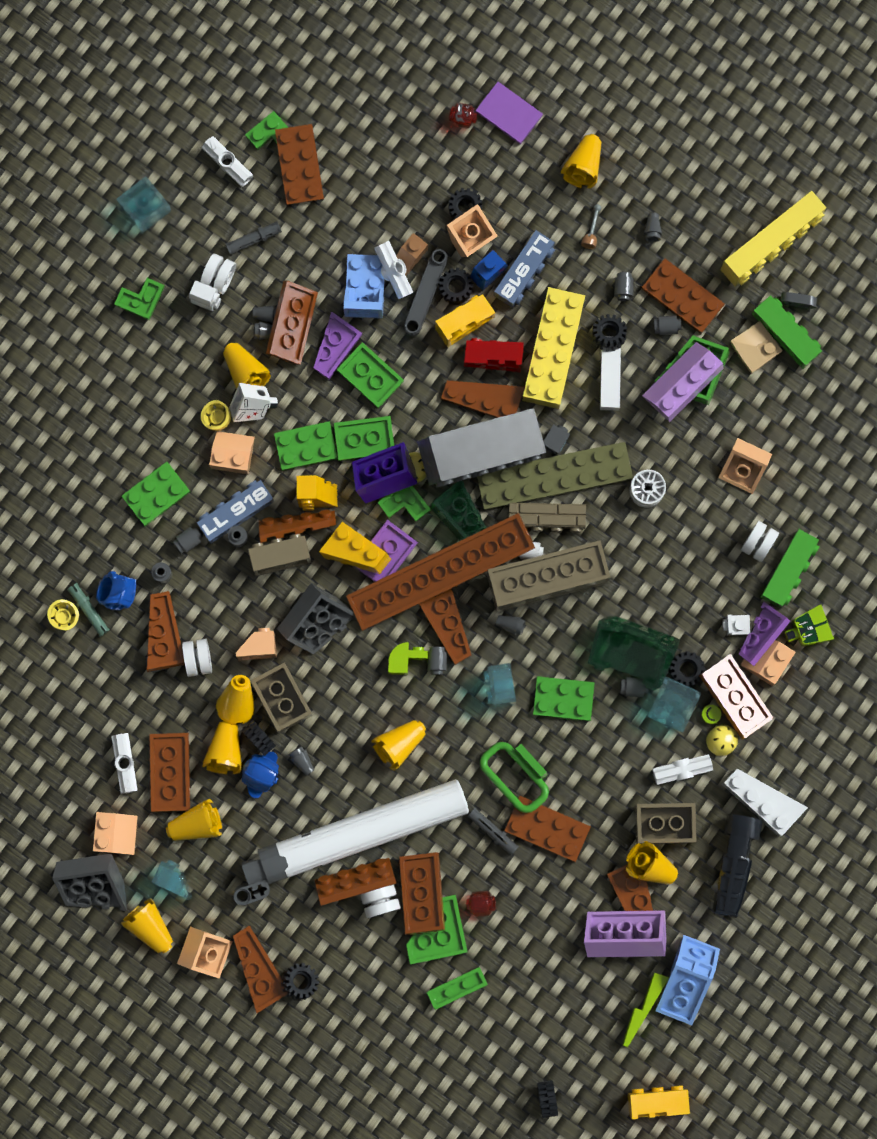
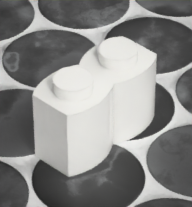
(205, 296)

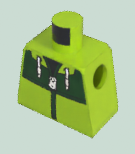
(810, 628)

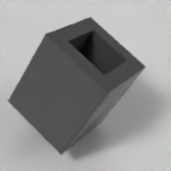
(556, 439)

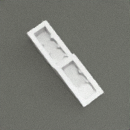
(610, 379)

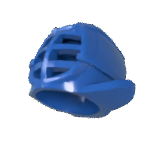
(116, 591)
(260, 773)

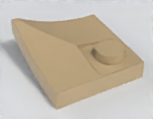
(755, 347)

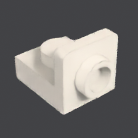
(736, 625)

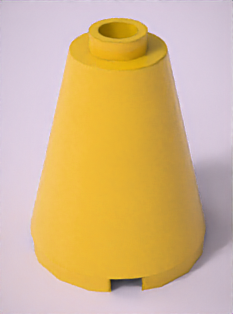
(584, 163)
(245, 367)
(236, 701)
(399, 743)
(224, 750)
(196, 823)
(649, 864)
(149, 927)

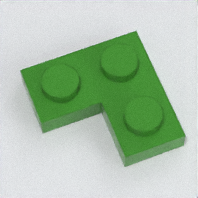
(265, 130)
(143, 303)
(405, 498)

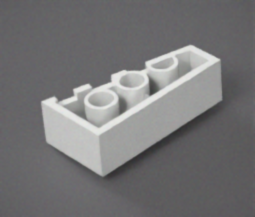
(768, 804)

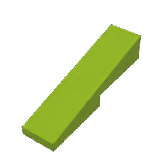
(638, 1016)

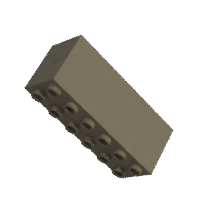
(548, 576)

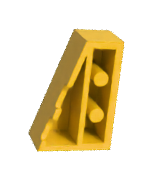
(464, 320)
(315, 493)
(354, 549)
(658, 1102)

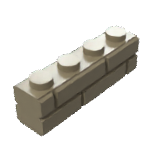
(551, 516)

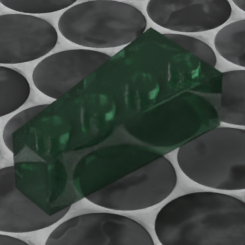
(458, 512)

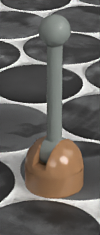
(589, 240)

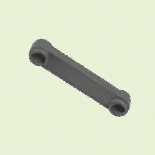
(425, 292)

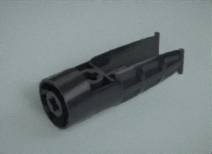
(736, 863)

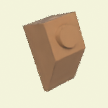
(412, 252)

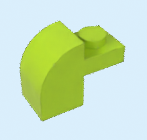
(401, 654)

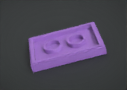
(509, 113)
(395, 544)

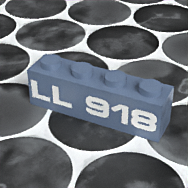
(524, 269)
(236, 511)

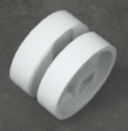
(218, 273)
(645, 479)
(760, 541)
(197, 657)
(380, 901)

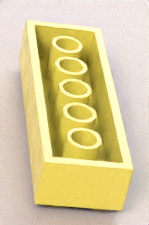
(773, 238)
(553, 348)

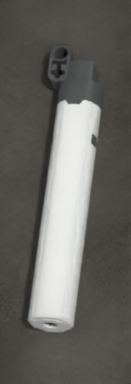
(351, 837)

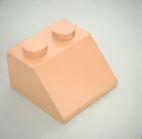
(470, 231)
(231, 452)
(745, 466)
(259, 646)
(771, 664)
(115, 833)
(204, 952)

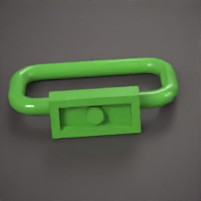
(528, 764)

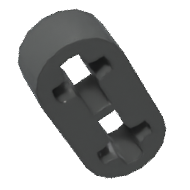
(798, 300)

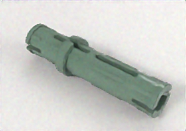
(84, 603)

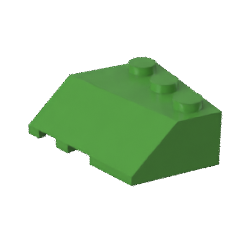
(718, 350)

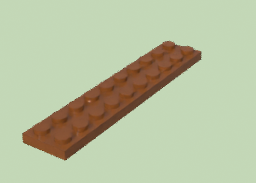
(440, 571)

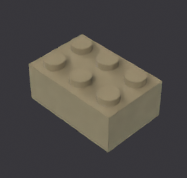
(279, 555)
(281, 697)
(665, 823)

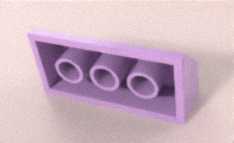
(683, 381)
(625, 934)

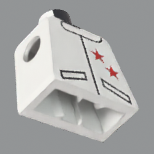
(251, 403)

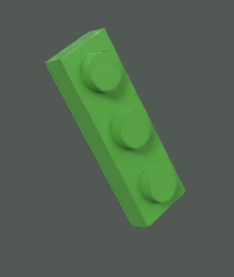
(457, 988)

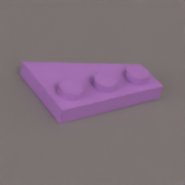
(336, 345)
(766, 630)

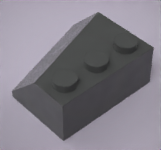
(315, 619)
(90, 882)

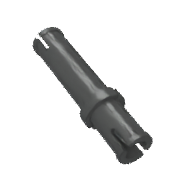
(254, 237)
(510, 847)

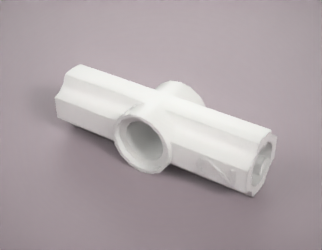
(219, 154)
(393, 270)
(122, 750)
(682, 769)

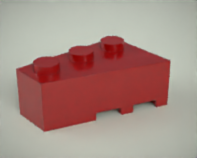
(494, 355)

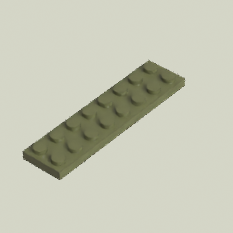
(555, 476)

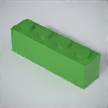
(787, 332)
(789, 569)

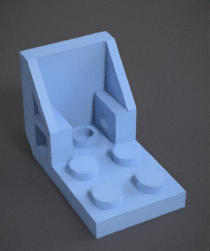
(364, 287)
(688, 980)

